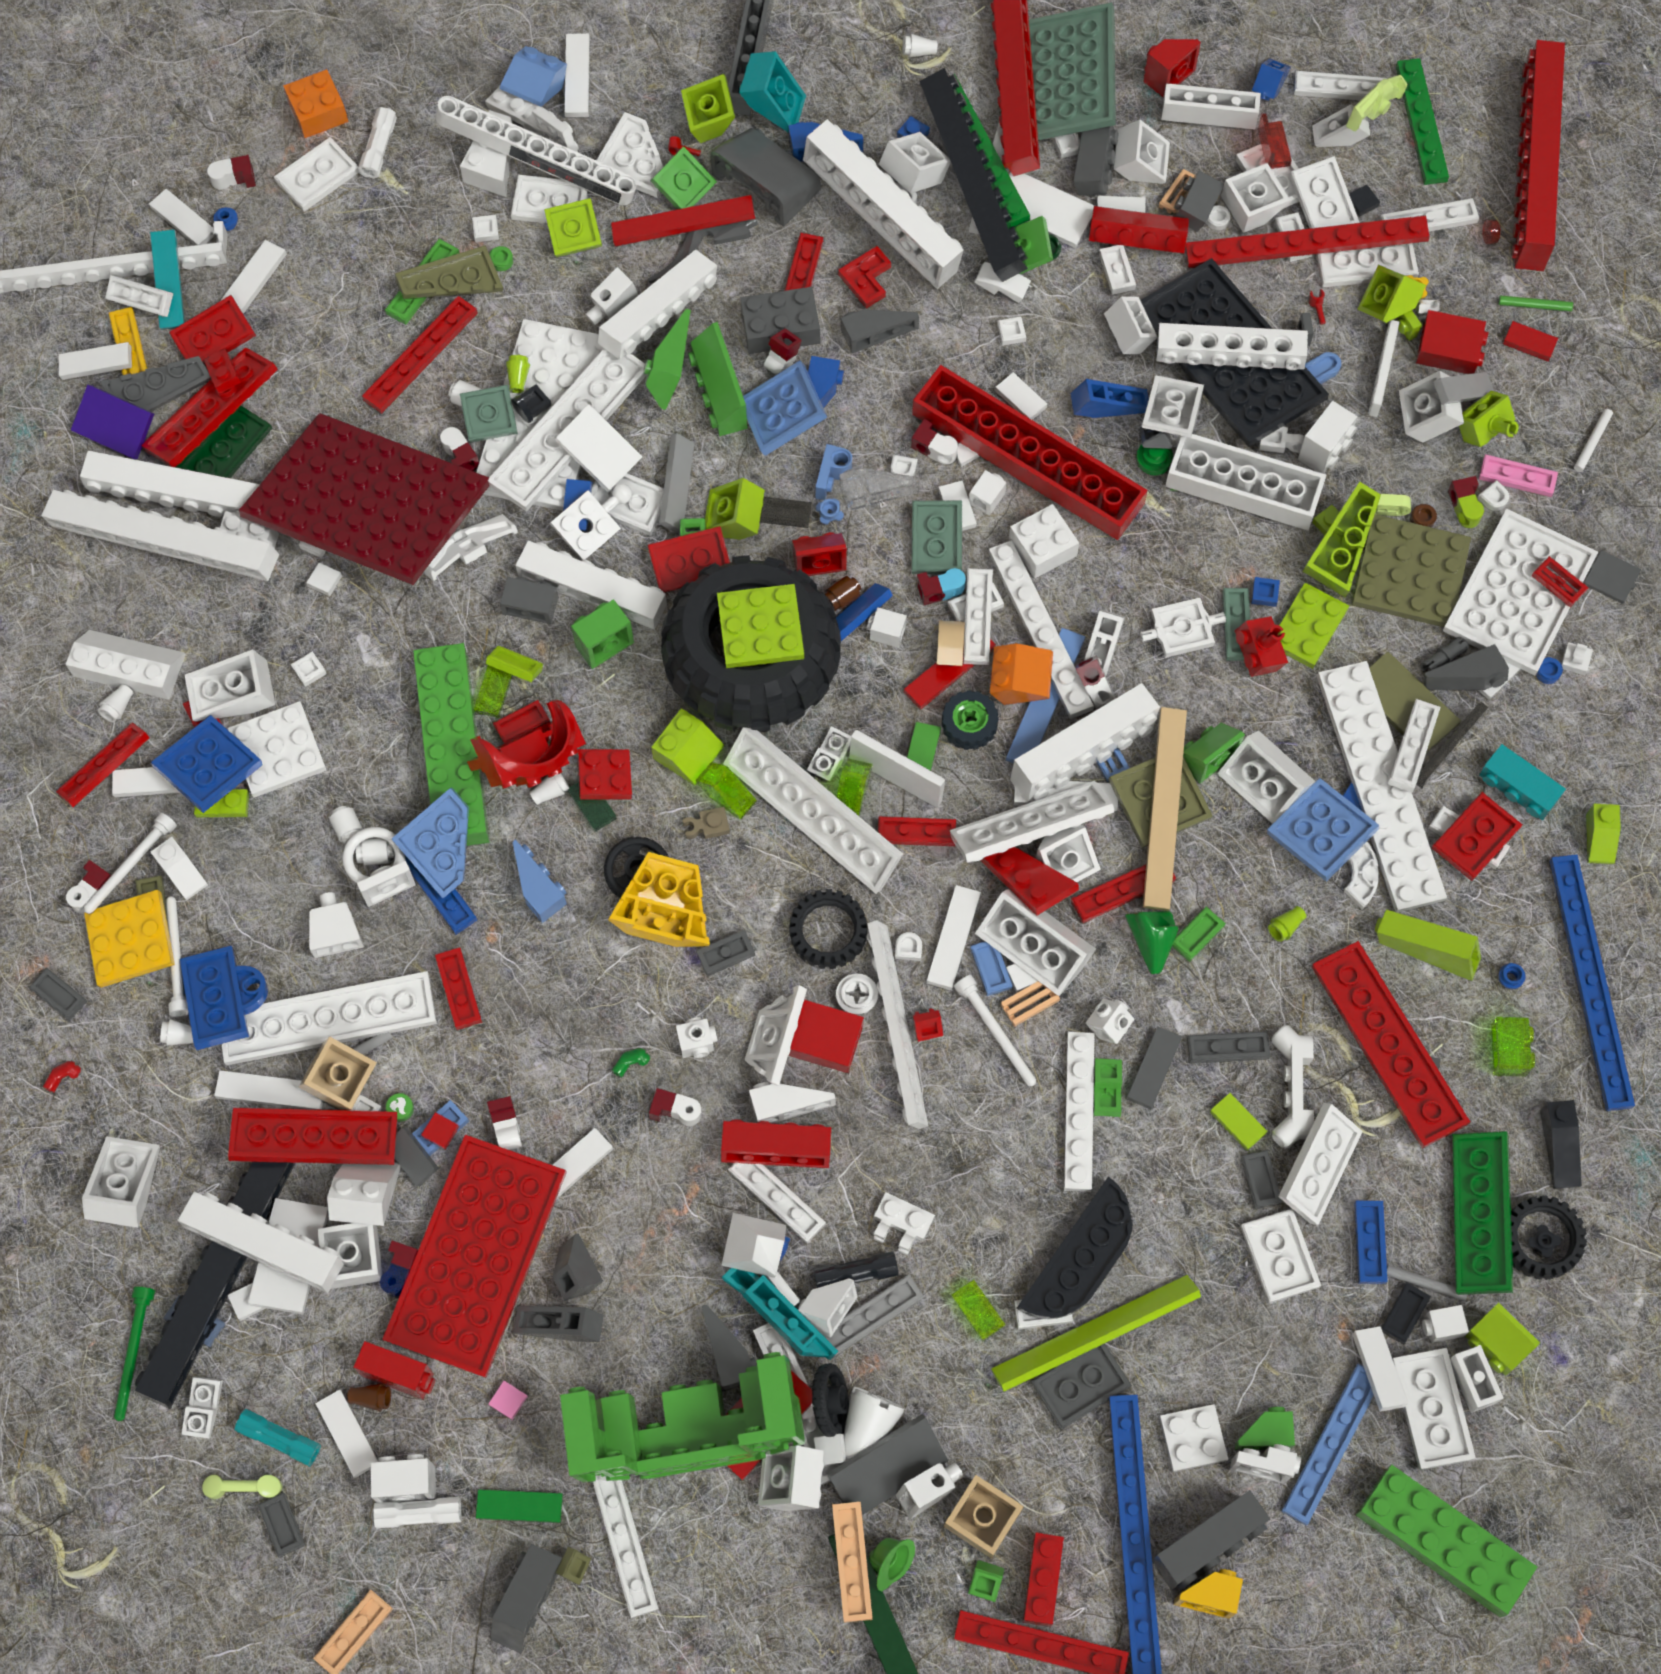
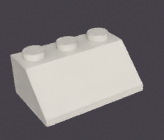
(1265, 776)

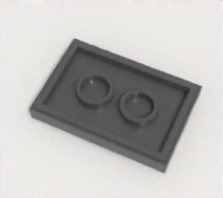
(1080, 1385)

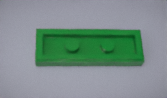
(519, 1506)

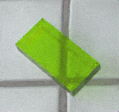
(492, 692)

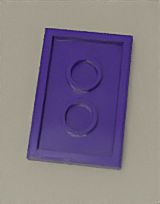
(112, 421)

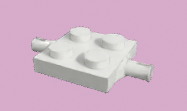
(1182, 627)

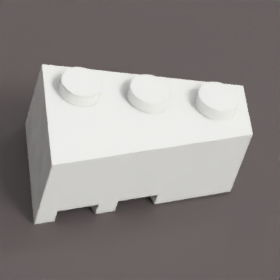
(487, 167)

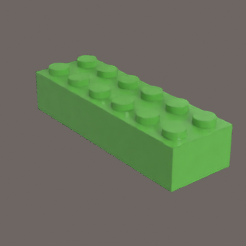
(1446, 1541)

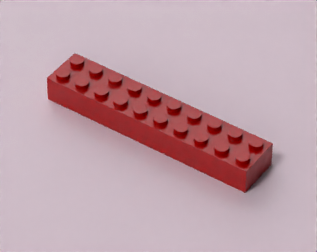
(1539, 155)
(1029, 452)

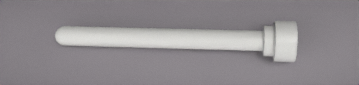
(162, 826)
(968, 989)
(178, 1004)

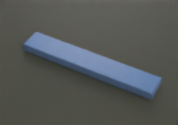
(1040, 712)
(1330, 1447)

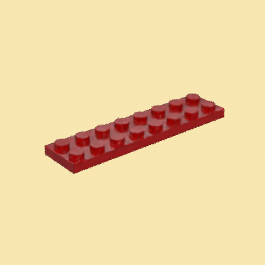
(1390, 1044)

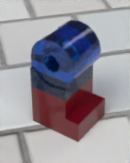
(395, 1278)

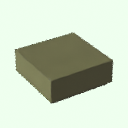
(573, 1565)

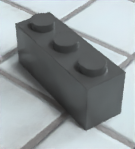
(1095, 161)

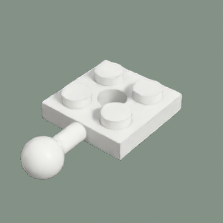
(602, 523)

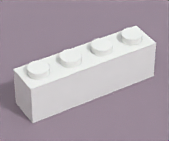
(1210, 106)

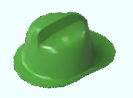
(891, 1560)

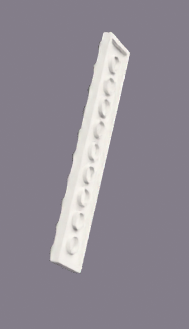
(1370, 757)

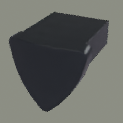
(531, 403)

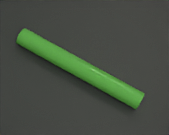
(1535, 303)

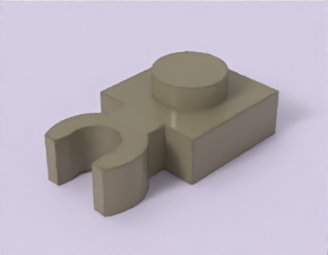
(711, 823)

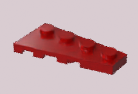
(1030, 879)

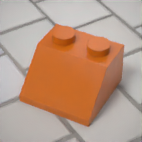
(1021, 673)

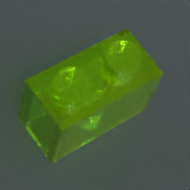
(1512, 1046)

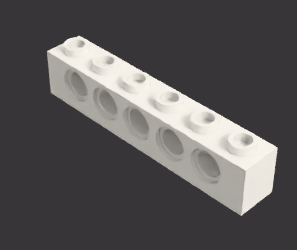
(1241, 338)

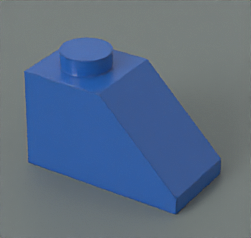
(1270, 79)

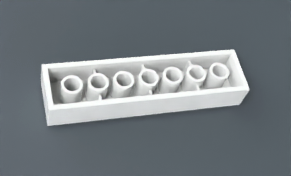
(882, 204)

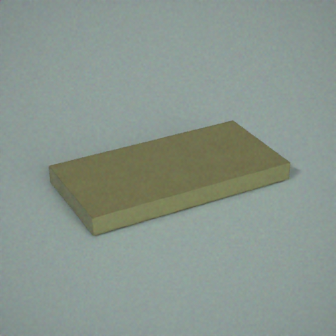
(1398, 692)

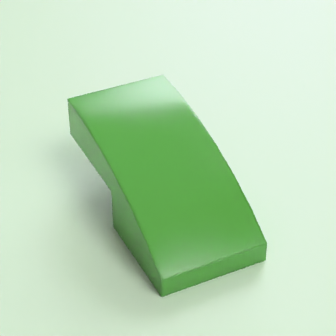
(924, 744)
(1107, 1087)

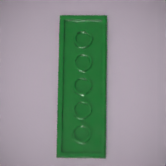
(1482, 1213)

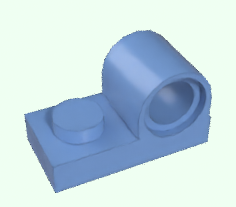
(831, 471)

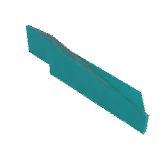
(780, 1313)

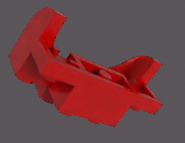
(529, 755)

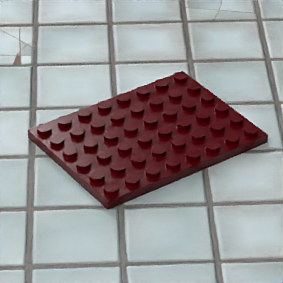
(365, 498)

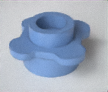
(829, 504)

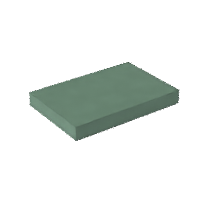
(936, 536)

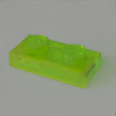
(978, 1310)

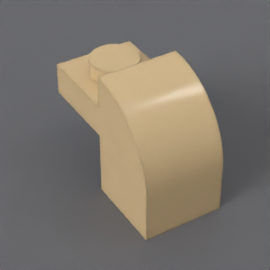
(950, 643)

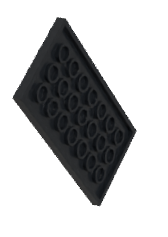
(1248, 398)

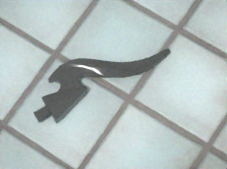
(720, 235)

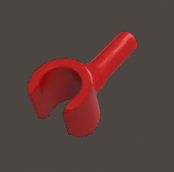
(675, 145)
(1317, 303)

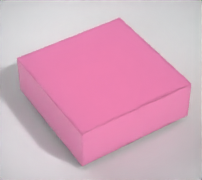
(508, 1400)

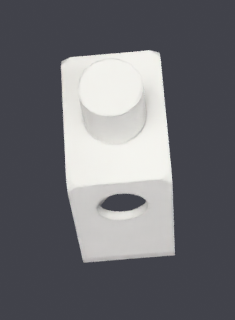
(611, 296)
(332, 928)
(921, 1494)

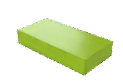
(514, 663)
(1238, 1121)

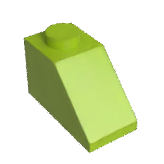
(1603, 833)

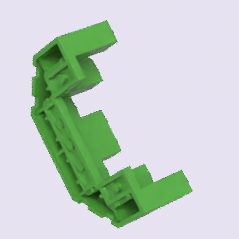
(697, 1435)

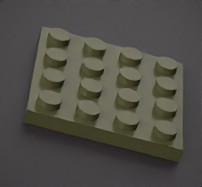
(1411, 571)

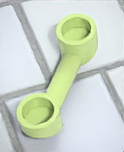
(267, 1486)

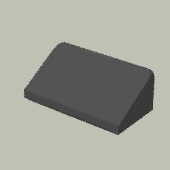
(1155, 439)

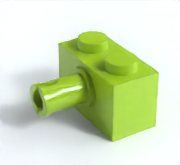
(1487, 418)

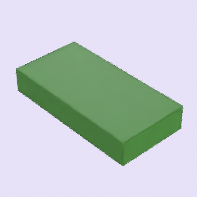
(1198, 934)

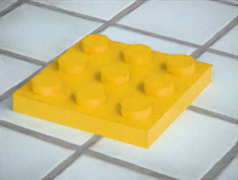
(129, 938)

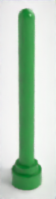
(142, 1298)

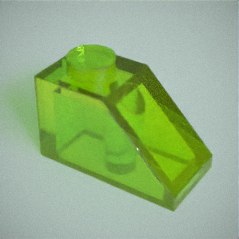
(854, 784)
(726, 789)

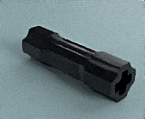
(876, 1267)

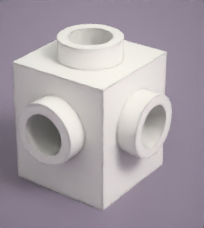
(1110, 1020)
(696, 1037)

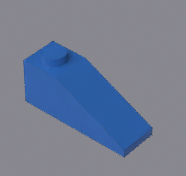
(799, 132)
(825, 376)
(1108, 399)

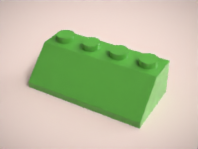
(718, 381)

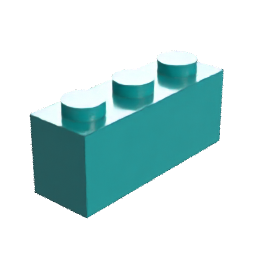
(1522, 782)

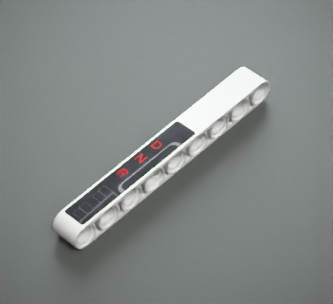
(529, 141)

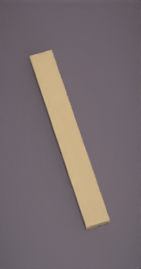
(1164, 809)

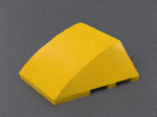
(663, 903)

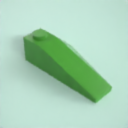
(666, 364)

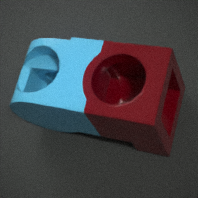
(941, 586)

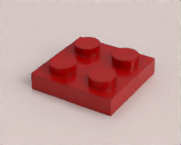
(604, 774)

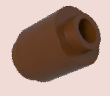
(843, 592)

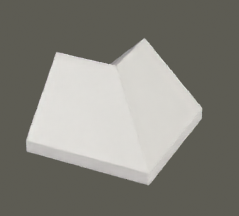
(1069, 853)
(754, 1245)

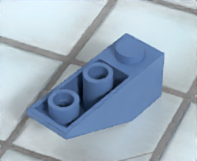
(539, 892)

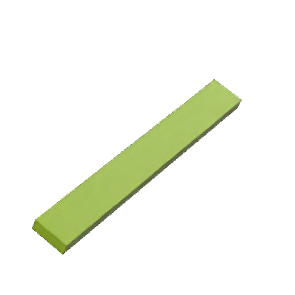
(1095, 1332)

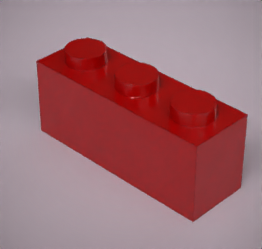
(1043, 1580)

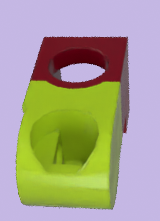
(1465, 502)

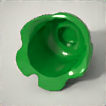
(1154, 936)

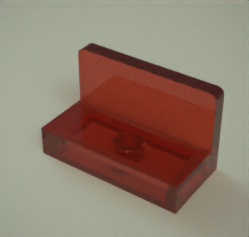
(1274, 143)

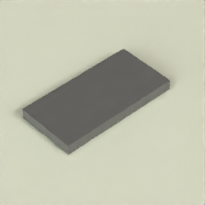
(887, 1465)

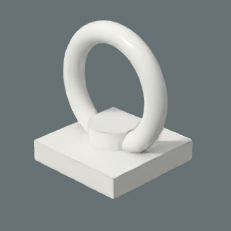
(384, 881)

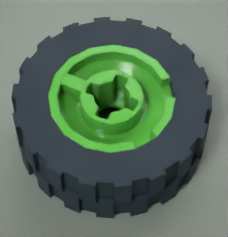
(974, 733)

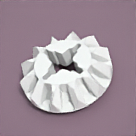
(848, 985)

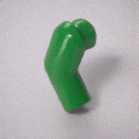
(628, 1058)

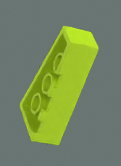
(1342, 546)

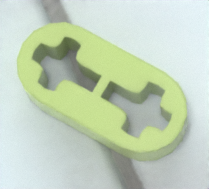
(1393, 505)

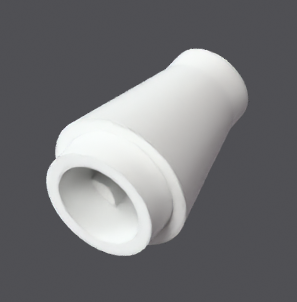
(918, 46)
(115, 704)
(549, 789)
(175, 1033)

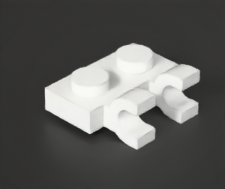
(904, 1217)

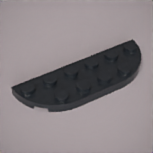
(1082, 1257)

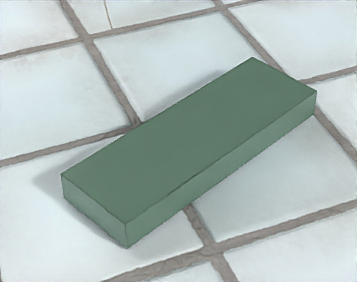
(1236, 612)

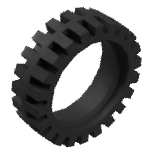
(818, 900)
(1568, 1218)

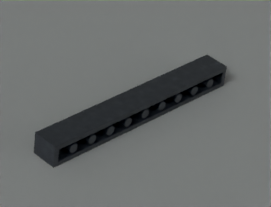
(973, 174)
(207, 1291)

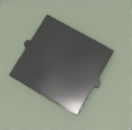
(1612, 577)

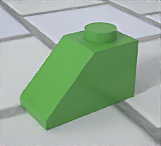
(1269, 1429)

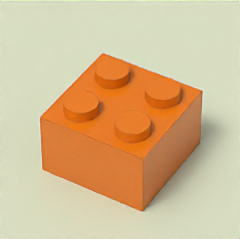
(316, 103)

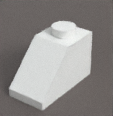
(1333, 130)
(179, 868)
(828, 1305)

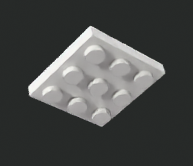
(284, 746)

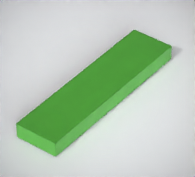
(404, 309)

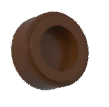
(1424, 515)

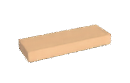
(353, 1633)

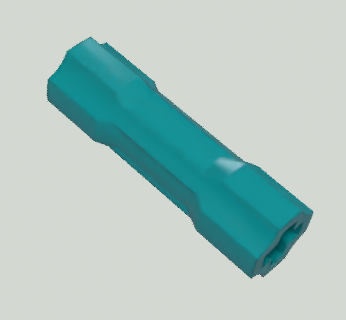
(277, 1437)

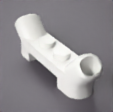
(1299, 1052)

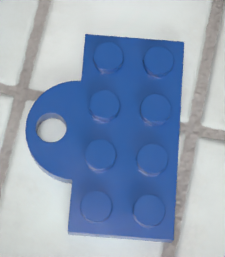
(219, 996)

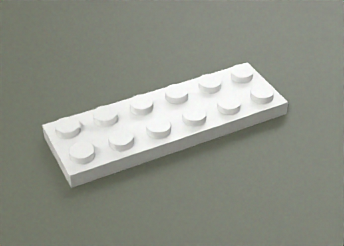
(1031, 821)

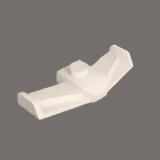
(469, 543)

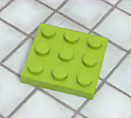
(760, 626)

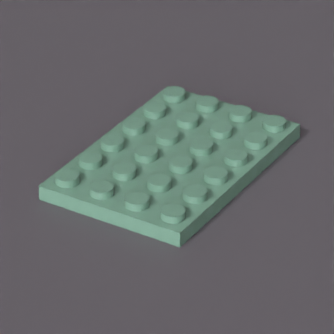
(1074, 70)

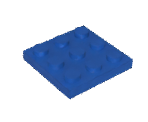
(207, 763)

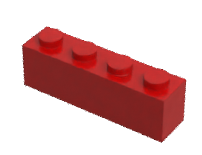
(1139, 229)
(776, 1144)

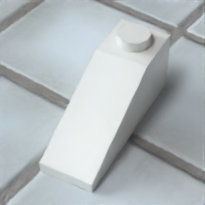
(1105, 638)
(785, 1101)

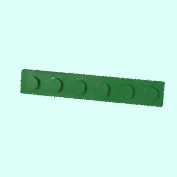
(1422, 122)

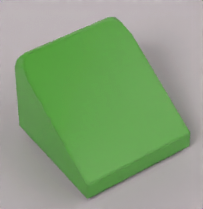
(986, 1580)

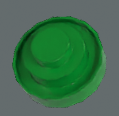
(1154, 460)

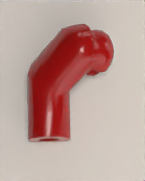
(59, 1072)

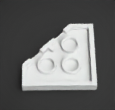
(633, 152)

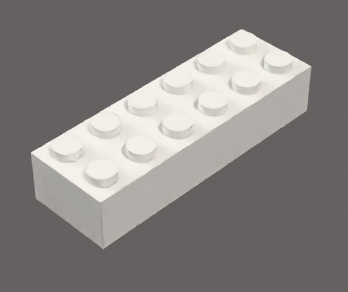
(1245, 480)
(1085, 743)

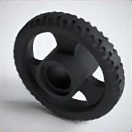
(632, 848)
(830, 1402)

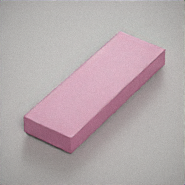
(1518, 475)

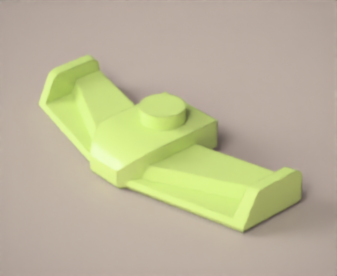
(1377, 101)

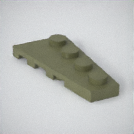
(455, 275)

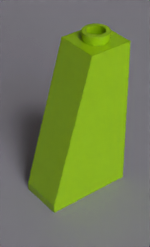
(1430, 943)

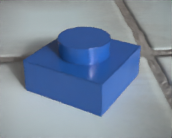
(913, 126)
(1265, 591)

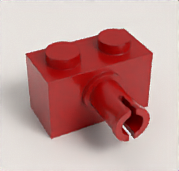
(1261, 646)

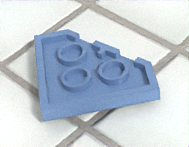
(438, 842)

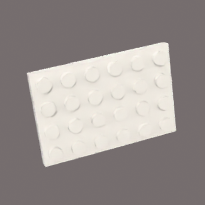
(1505, 601)

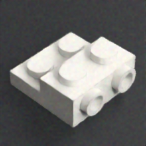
(1274, 1464)

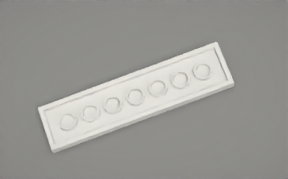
(538, 456)
(813, 809)
(338, 1013)

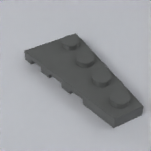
(159, 385)

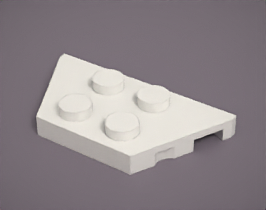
(774, 1035)

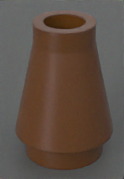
(371, 1396)

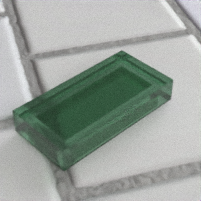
(596, 812)

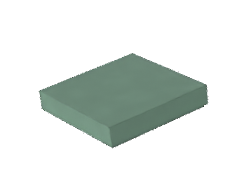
(488, 413)

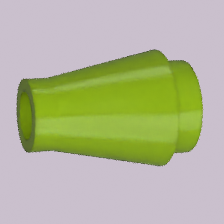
(517, 372)
(1285, 925)

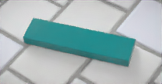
(168, 275)

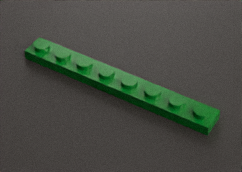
(1012, 198)

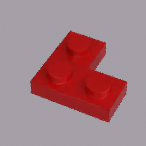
(861, 275)

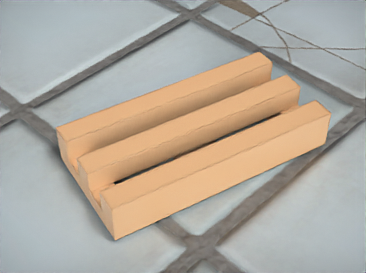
(1164, 202)
(1025, 992)

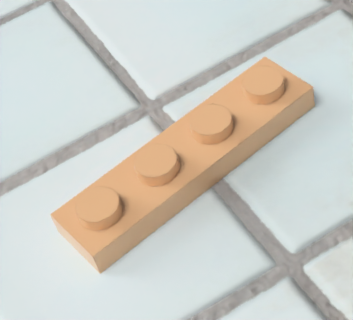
(852, 1562)

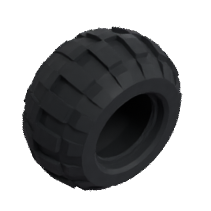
(748, 694)

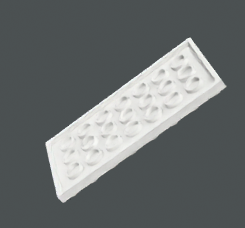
(556, 360)

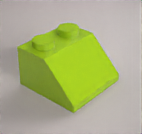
(708, 108)
(1390, 294)
(735, 509)
(686, 746)
(1502, 1339)

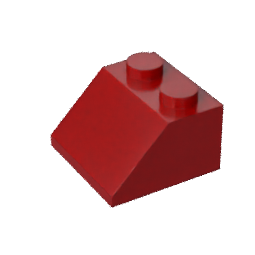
(1170, 63)
(820, 554)

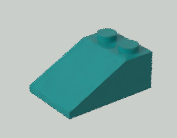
(772, 89)

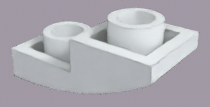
(1013, 287)
(830, 754)
(202, 1407)

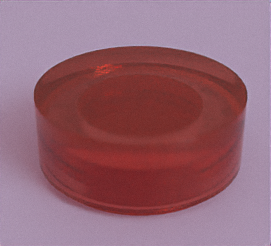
(1491, 231)

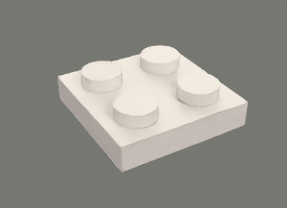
(1193, 1438)

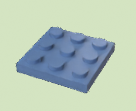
(783, 408)
(1323, 829)

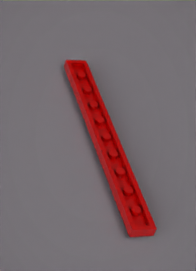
(1308, 241)

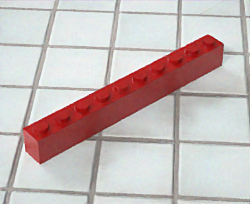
(1015, 86)

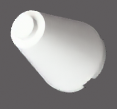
(868, 1420)

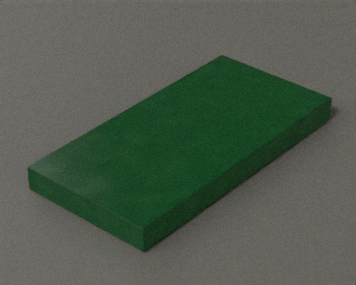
(228, 445)

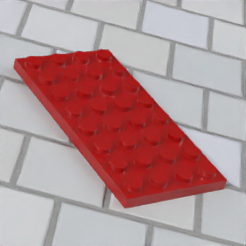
(475, 1256)

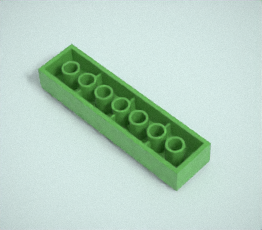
(447, 730)

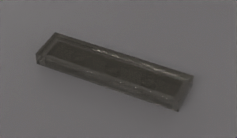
(1451, 744)

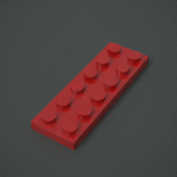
(207, 410)
(313, 1136)

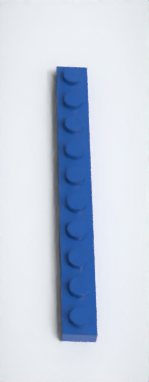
(1592, 983)
(1135, 1535)

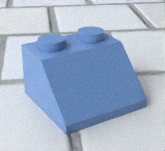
(534, 76)

